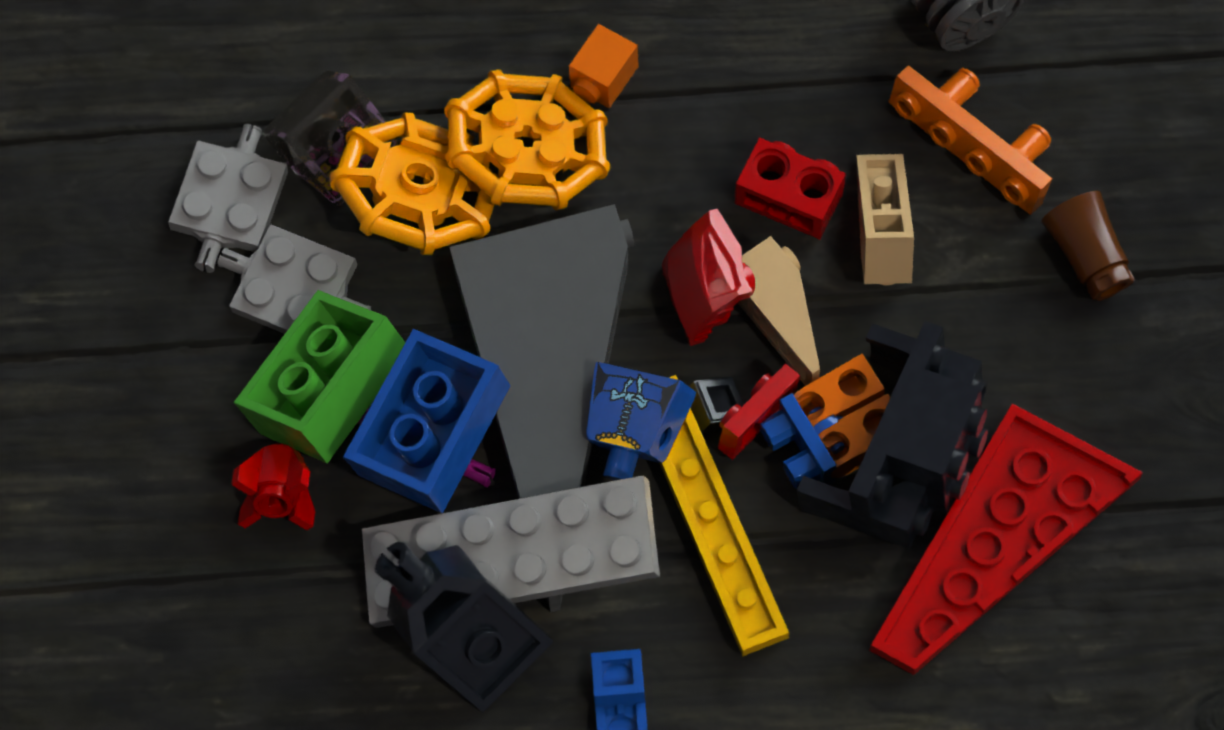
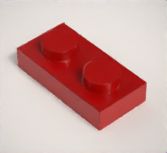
(743, 423)

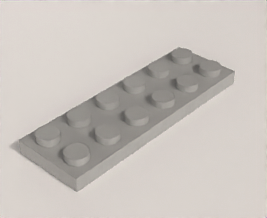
(533, 543)

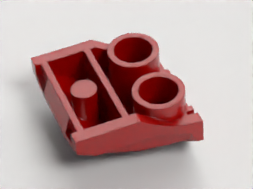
(706, 276)

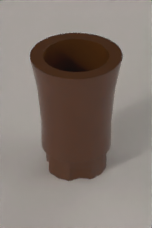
(1090, 244)

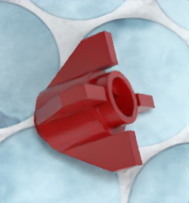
(275, 486)

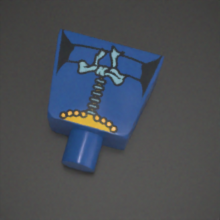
(635, 416)

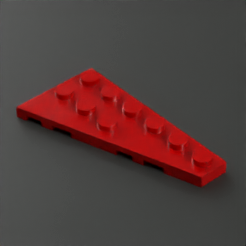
(1018, 510)

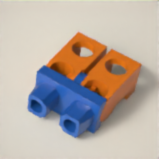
(829, 422)

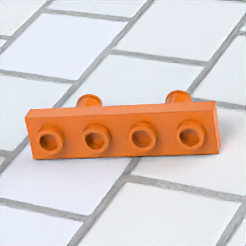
(982, 150)

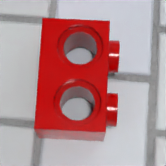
(784, 197)

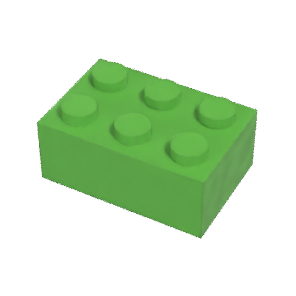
(321, 376)

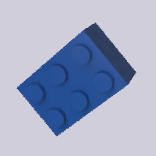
(427, 420)

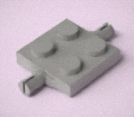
(228, 197)
(285, 277)

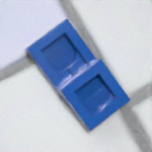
(619, 690)

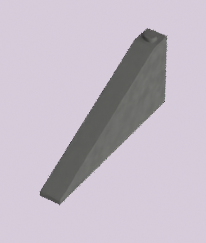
(545, 313)

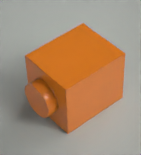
(603, 66)

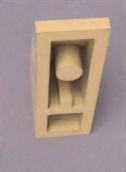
(884, 219)
(781, 307)

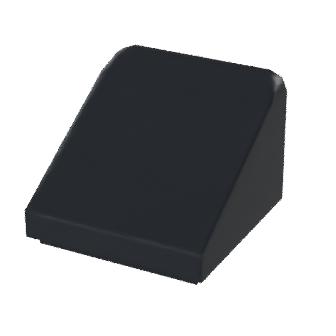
(713, 401)

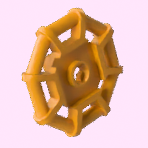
(533, 119)
(394, 193)

